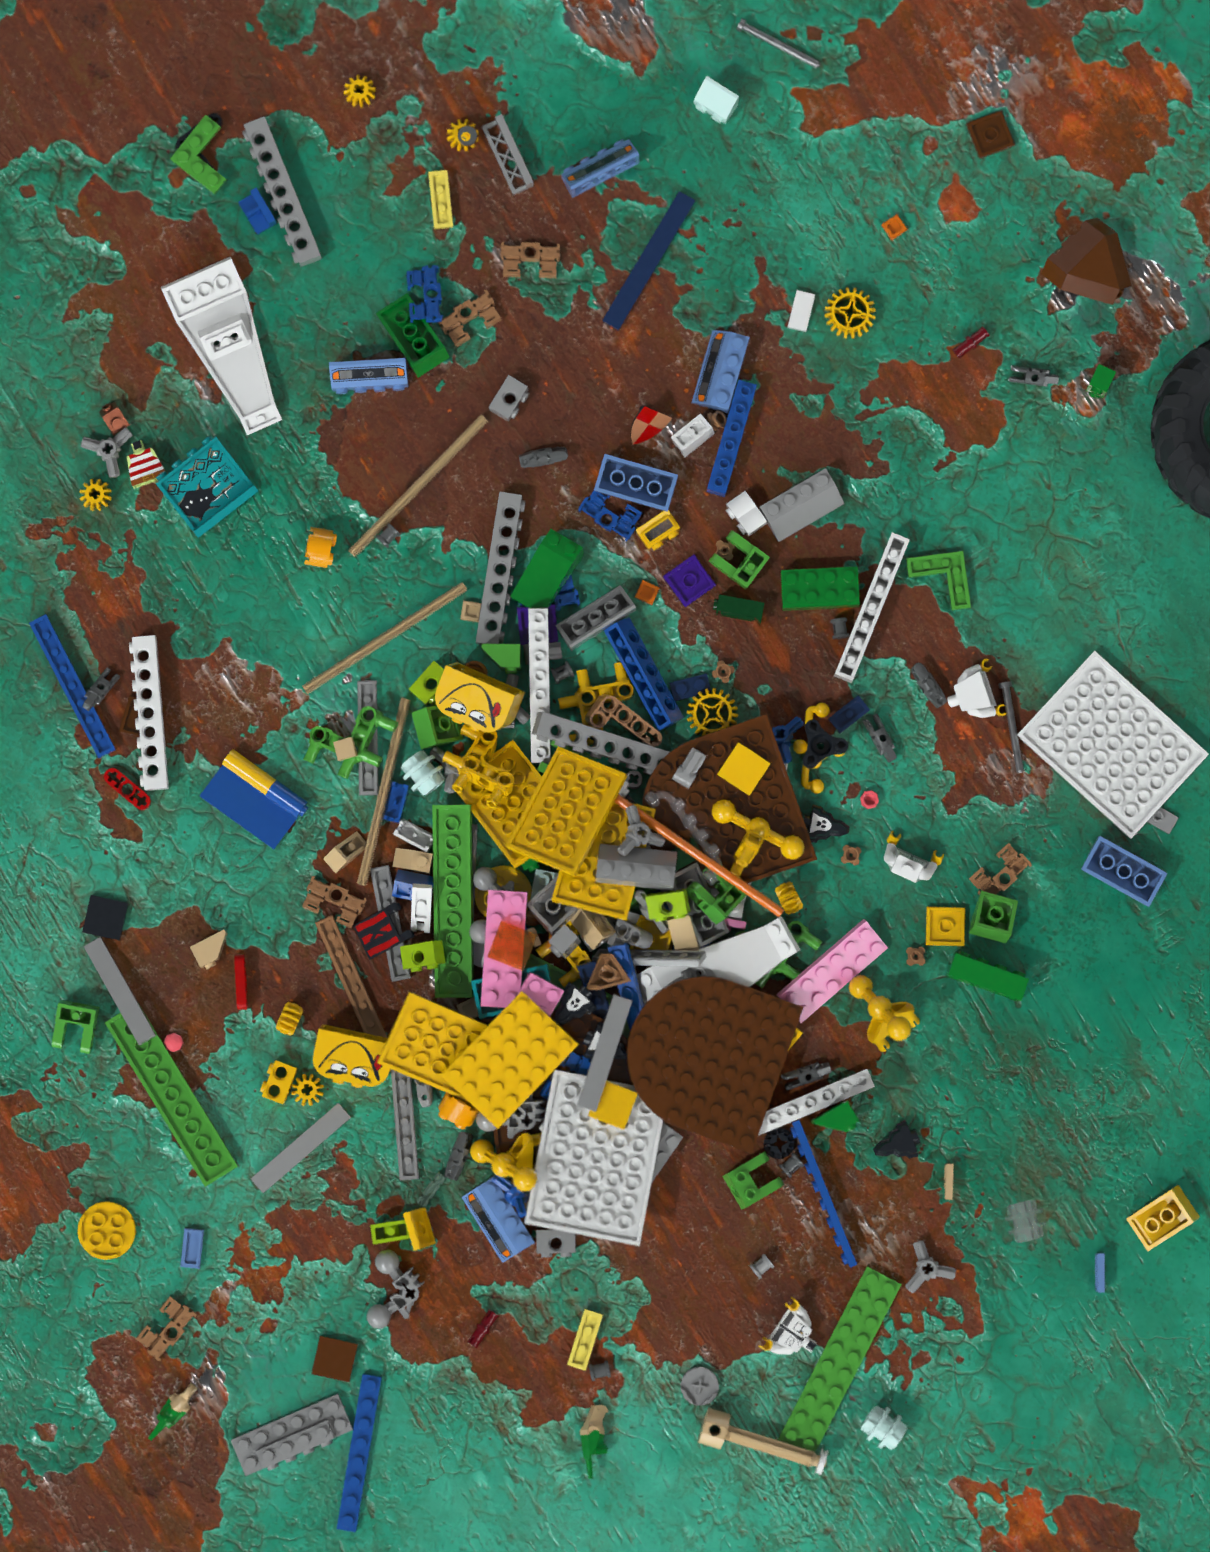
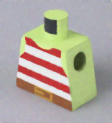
(143, 465)

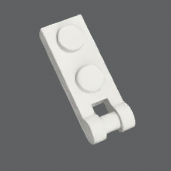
(421, 907)

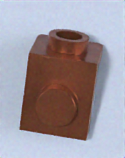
(113, 417)

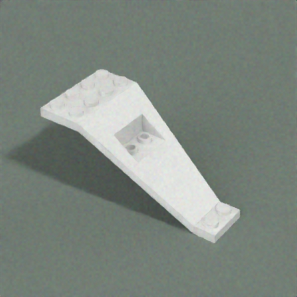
(209, 309)
(736, 959)

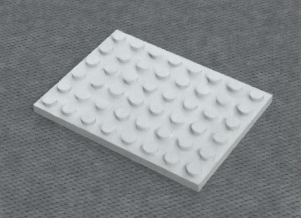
(1112, 744)
(592, 1173)

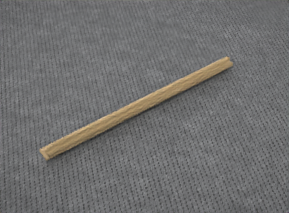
(411, 492)
(384, 637)
(383, 791)

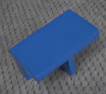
(257, 212)

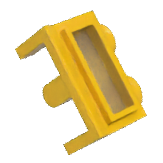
(658, 530)

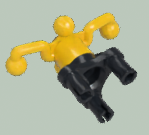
(814, 757)

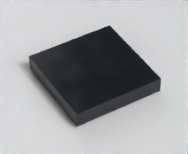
(105, 917)

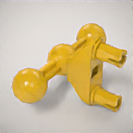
(756, 831)
(887, 1017)
(514, 1163)

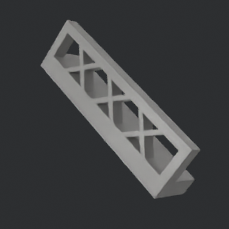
(512, 148)

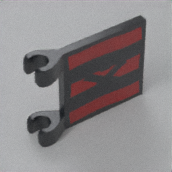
(379, 932)

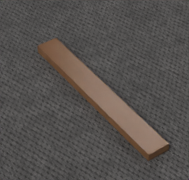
(350, 977)

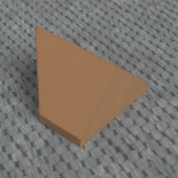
(607, 973)

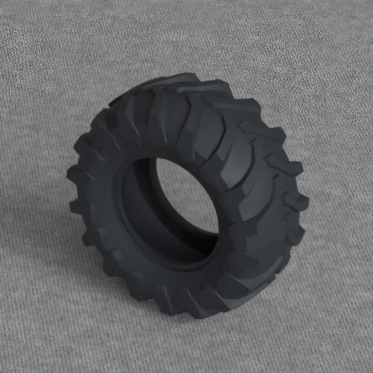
(1179, 432)

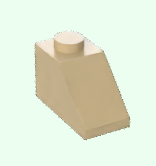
(345, 852)
(413, 860)
(209, 949)

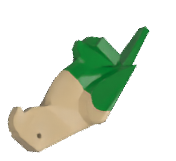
(173, 1410)
(593, 1436)

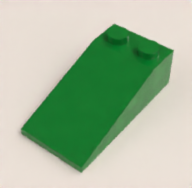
(414, 340)
(547, 571)

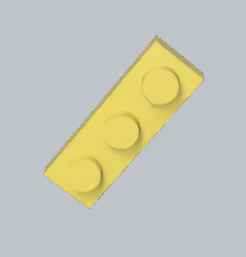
(440, 199)
(585, 1339)

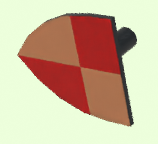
(647, 424)

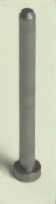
(776, 43)
(1012, 725)

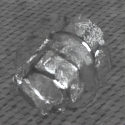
(1025, 1221)

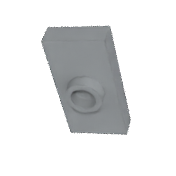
(1163, 820)

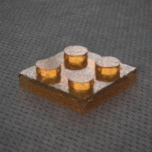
(512, 945)

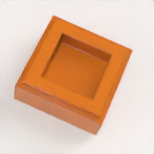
(894, 227)
(647, 592)

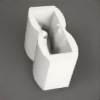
(746, 513)

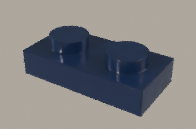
(689, 687)
(849, 714)

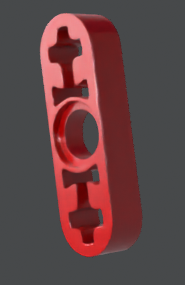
(135, 802)
(241, 982)

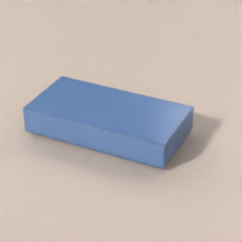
(192, 1248)
(1100, 1272)

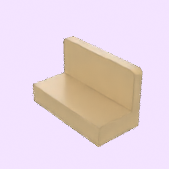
(592, 927)
(683, 933)

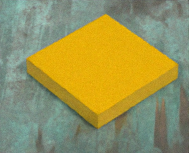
(743, 768)
(945, 926)
(614, 1105)
(419, 1228)

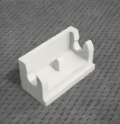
(692, 435)
(414, 835)

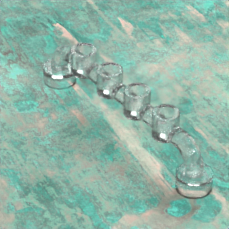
(688, 821)

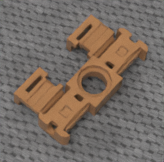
(514, 252)
(482, 305)
(1015, 866)
(351, 903)
(181, 1318)

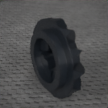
(773, 1151)

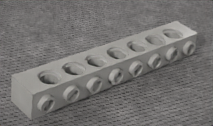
(260, 128)
(505, 502)
(545, 721)

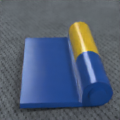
(254, 799)

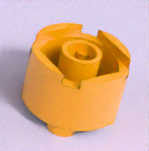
(319, 547)
(457, 1111)

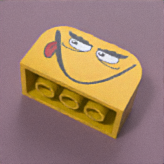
(477, 698)
(349, 1056)

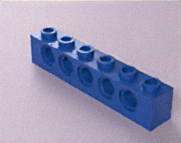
(731, 438)
(643, 674)

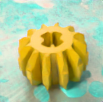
(362, 85)
(454, 134)
(89, 500)
(789, 898)
(289, 1018)
(301, 1086)

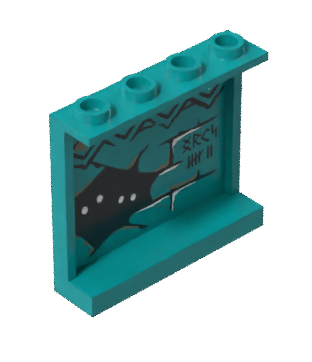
(205, 485)

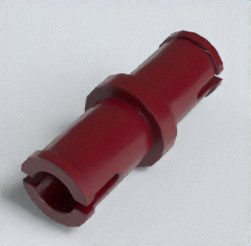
(970, 342)
(482, 1328)

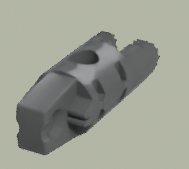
(1043, 378)
(543, 457)
(928, 685)
(99, 689)
(886, 747)
(815, 1072)
(458, 1155)

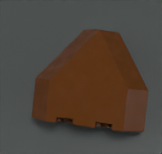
(1090, 264)

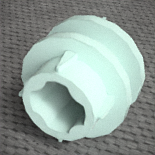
(423, 773)
(884, 1427)

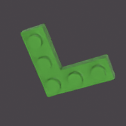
(187, 156)
(954, 567)

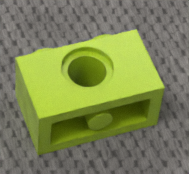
(419, 687)
(677, 898)
(412, 955)
(389, 1231)

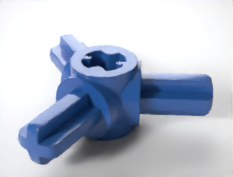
(787, 734)
(513, 1195)

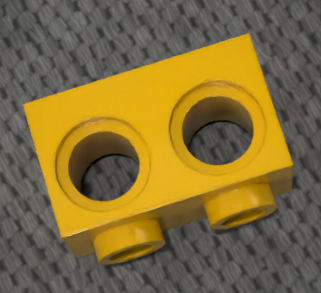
(283, 1083)

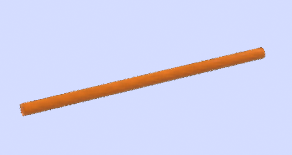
(703, 858)

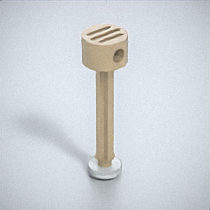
(756, 1441)

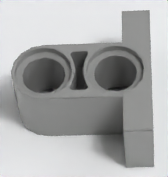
(630, 933)

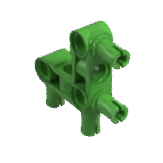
(362, 736)
(783, 967)

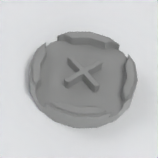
(699, 1386)

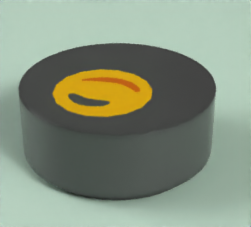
(467, 135)

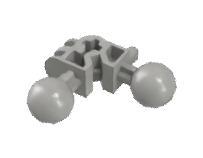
(485, 880)
(514, 1122)
(387, 1263)

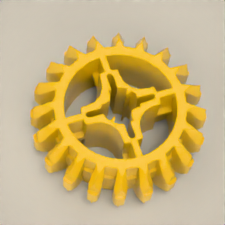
(858, 313)
(699, 702)

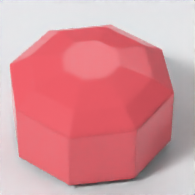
(869, 799)
(173, 1042)

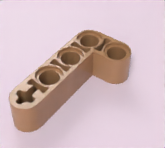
(627, 722)

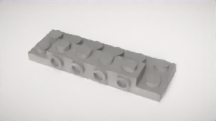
(292, 1435)

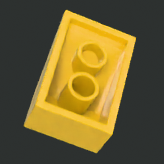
(1163, 1218)

